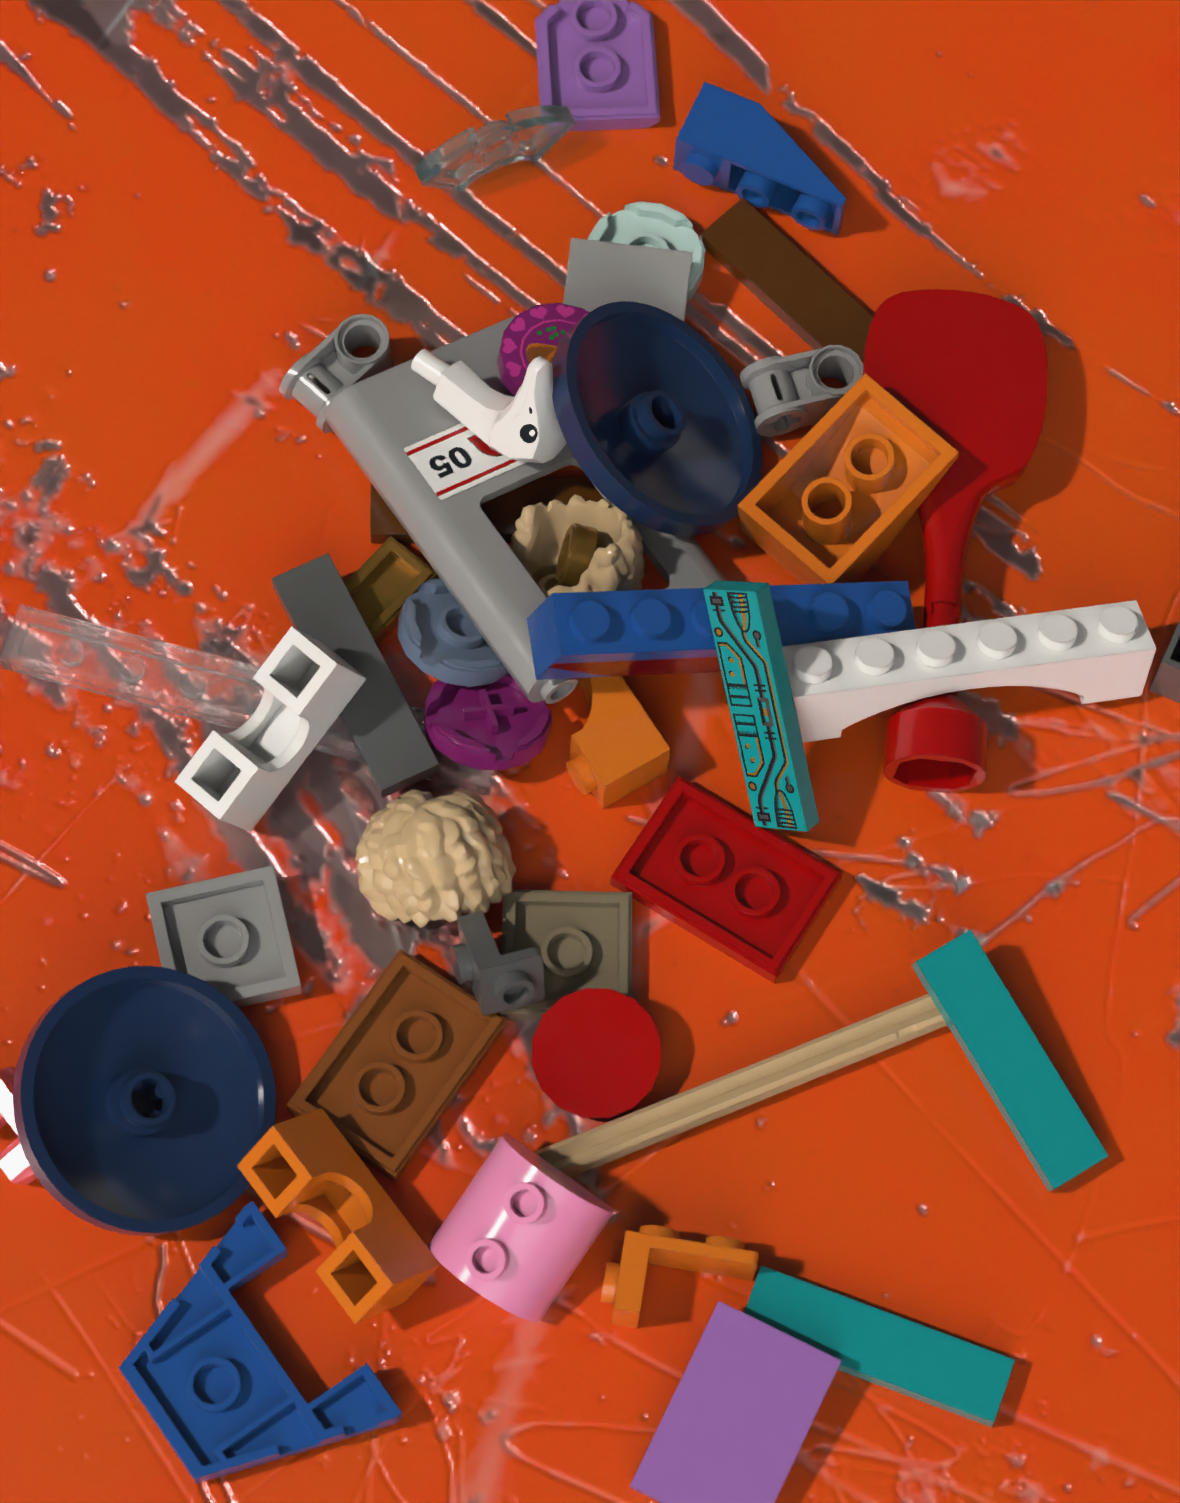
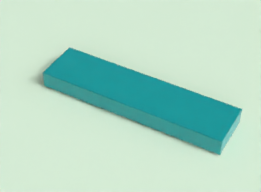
(1009, 1060)
(885, 1346)

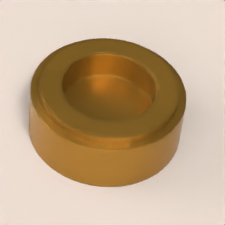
(576, 553)

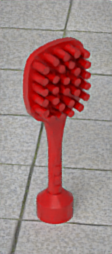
(981, 383)

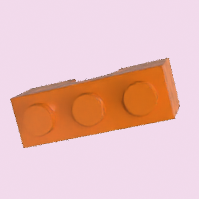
(316, 1172)

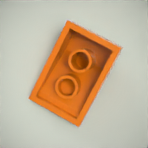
(846, 487)

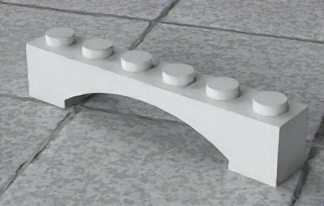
(1081, 650)

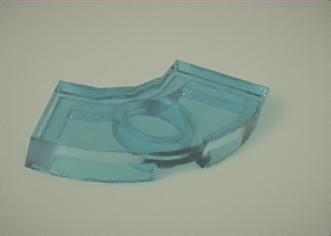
(500, 143)

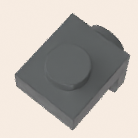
(495, 979)

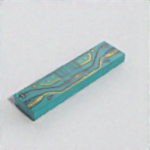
(761, 704)

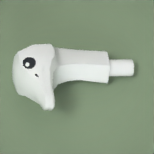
(514, 426)

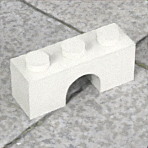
(247, 769)

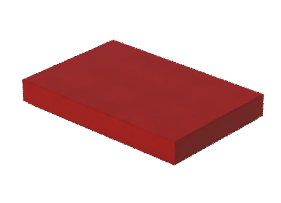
(726, 879)

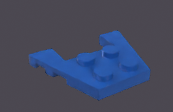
(221, 1387)

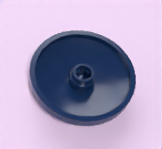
(656, 418)
(142, 1100)

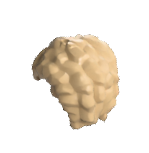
(618, 552)
(434, 858)

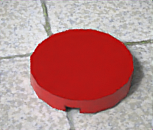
(596, 1053)

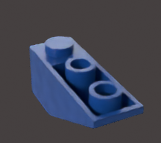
(746, 152)

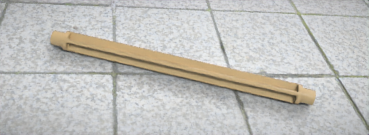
(744, 1087)

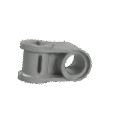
(332, 368)
(790, 387)

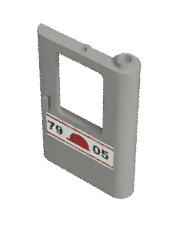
(440, 474)

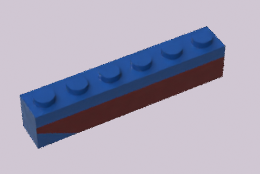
(673, 632)

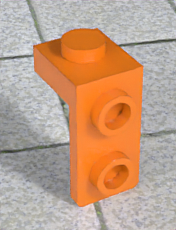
(662, 1247)

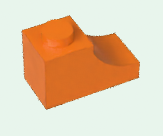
(617, 745)

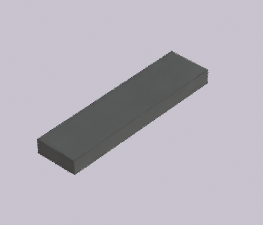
(378, 713)

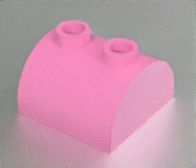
(519, 1230)

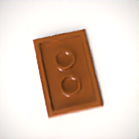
(399, 1063)

